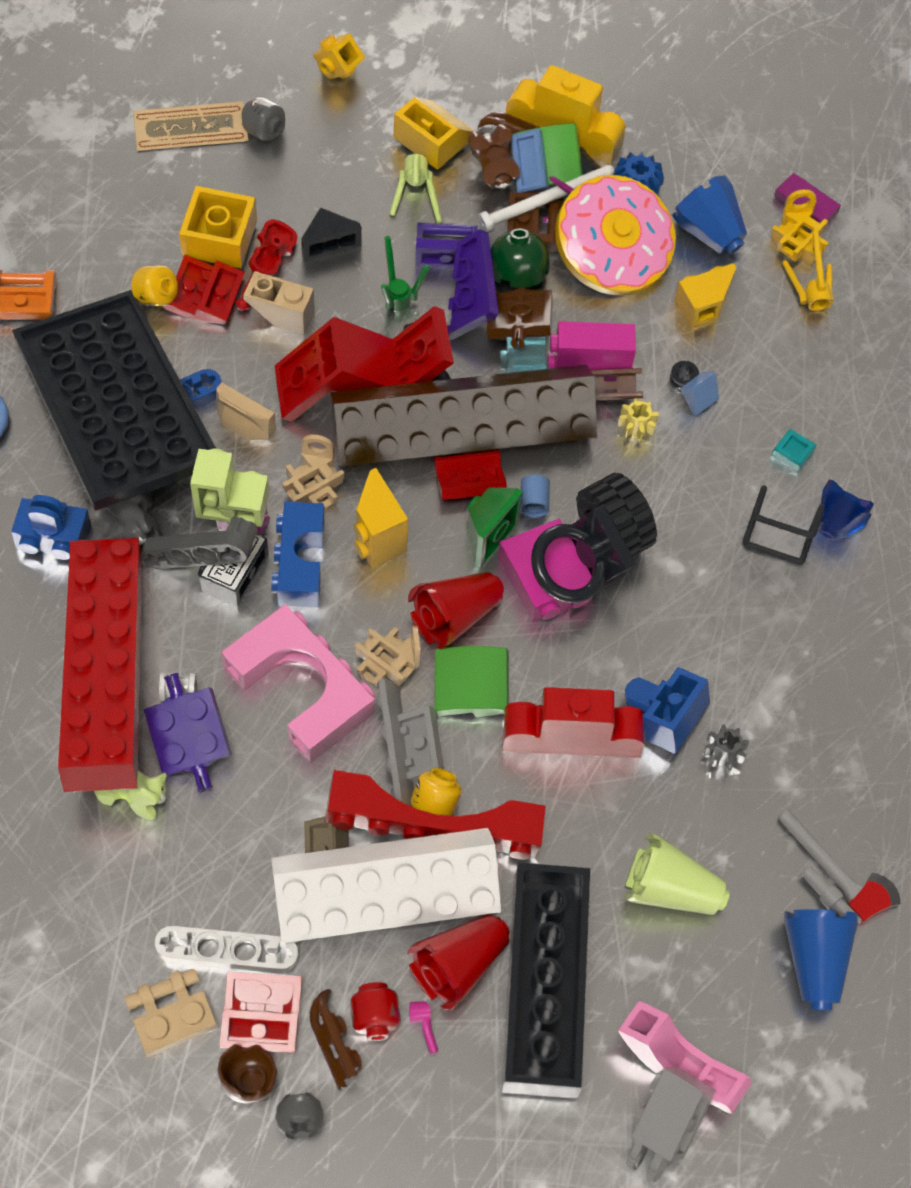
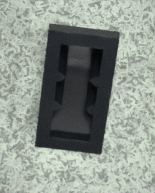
(329, 235)

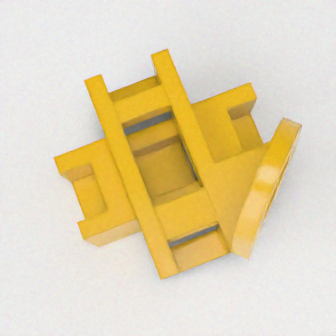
(793, 223)

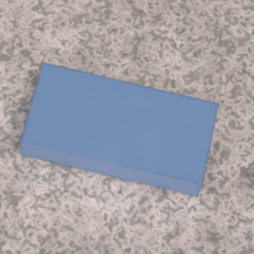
(531, 159)

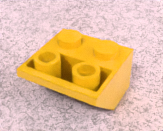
(430, 131)

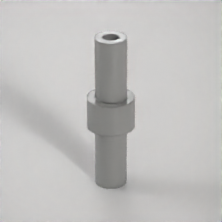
(829, 895)

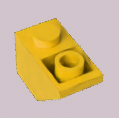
(704, 295)

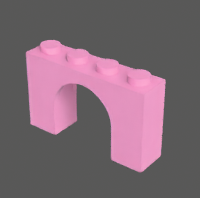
(285, 640)

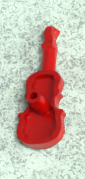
(275, 241)

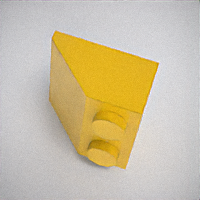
(380, 523)

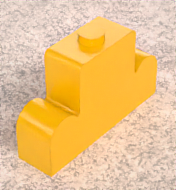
(570, 99)

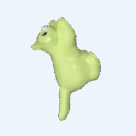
(141, 800)

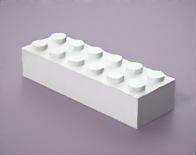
(386, 885)

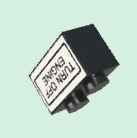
(232, 581)

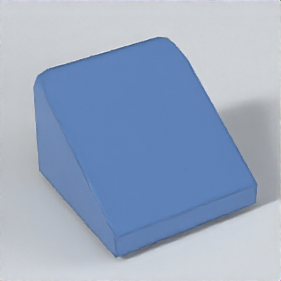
(701, 392)

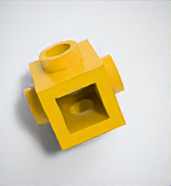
(338, 56)

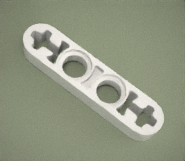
(225, 957)

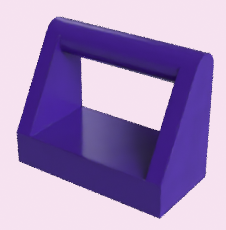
(439, 252)

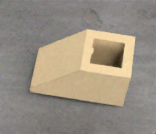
(281, 301)

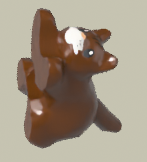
(494, 155)

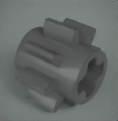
(726, 747)

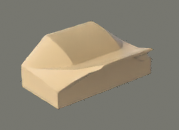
(243, 414)

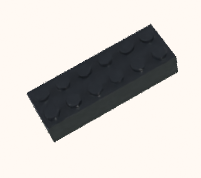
(547, 981)

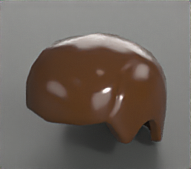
(247, 1073)

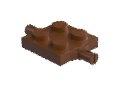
(522, 315)

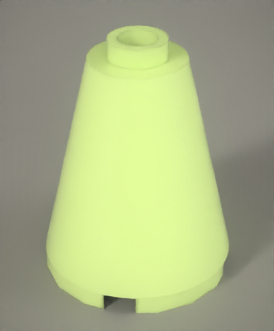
(673, 880)

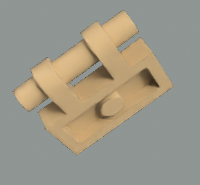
(175, 1022)

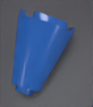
(821, 953)

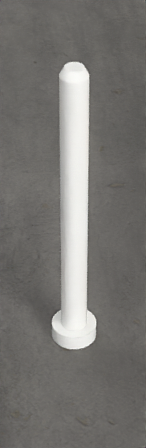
(488, 221)

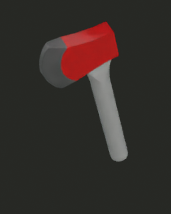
(876, 895)

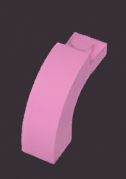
(662, 1046)

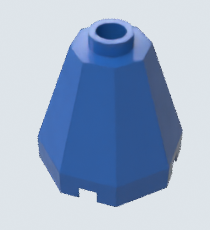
(713, 216)

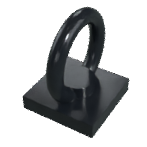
(597, 547)

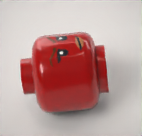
(375, 1011)

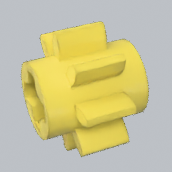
(638, 419)

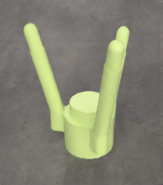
(416, 173)

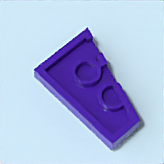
(475, 285)

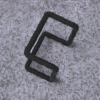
(808, 534)

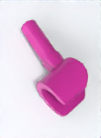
(418, 1013)

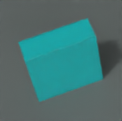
(793, 450)

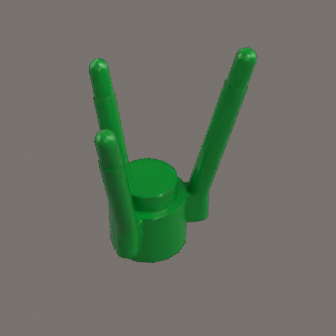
(398, 292)

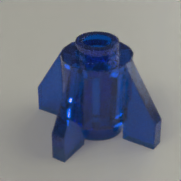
(842, 512)

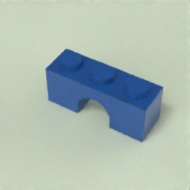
(298, 579)

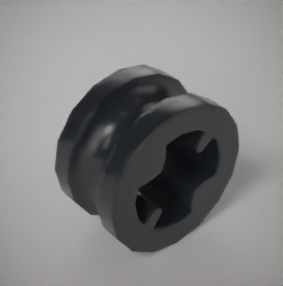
(685, 367)

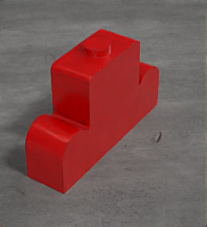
(574, 724)

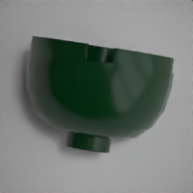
(520, 258)

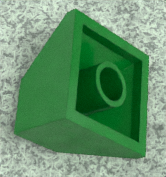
(492, 520)

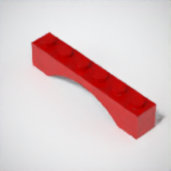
(363, 804)

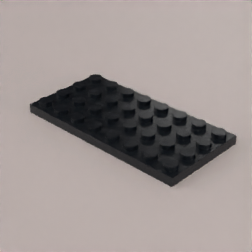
(114, 398)

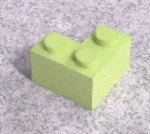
(225, 493)

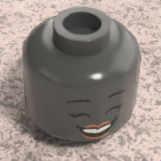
(263, 118)

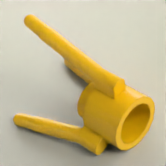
(819, 291)

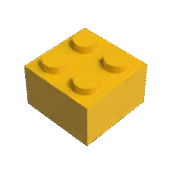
(218, 226)

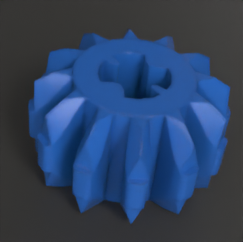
(642, 170)

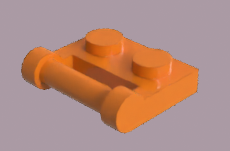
(27, 301)

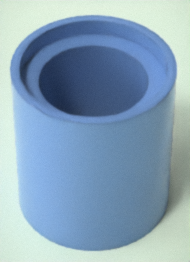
(535, 496)

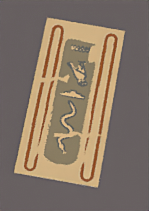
(189, 126)

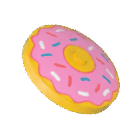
(615, 235)

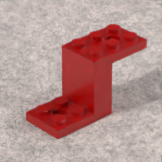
(352, 358)

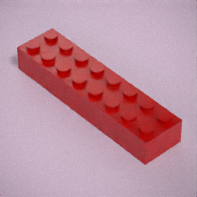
(101, 666)

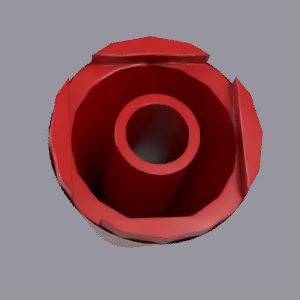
(453, 605)
(458, 958)

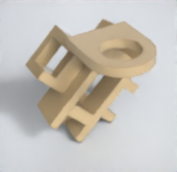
(315, 463)
(405, 653)

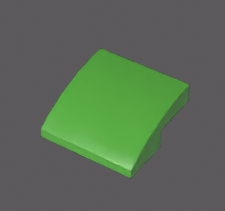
(561, 152)
(471, 680)

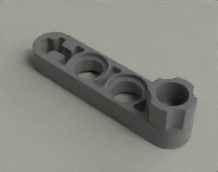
(201, 548)

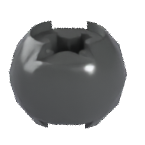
(299, 1115)

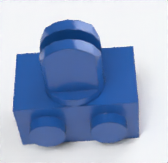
(49, 526)
(670, 707)

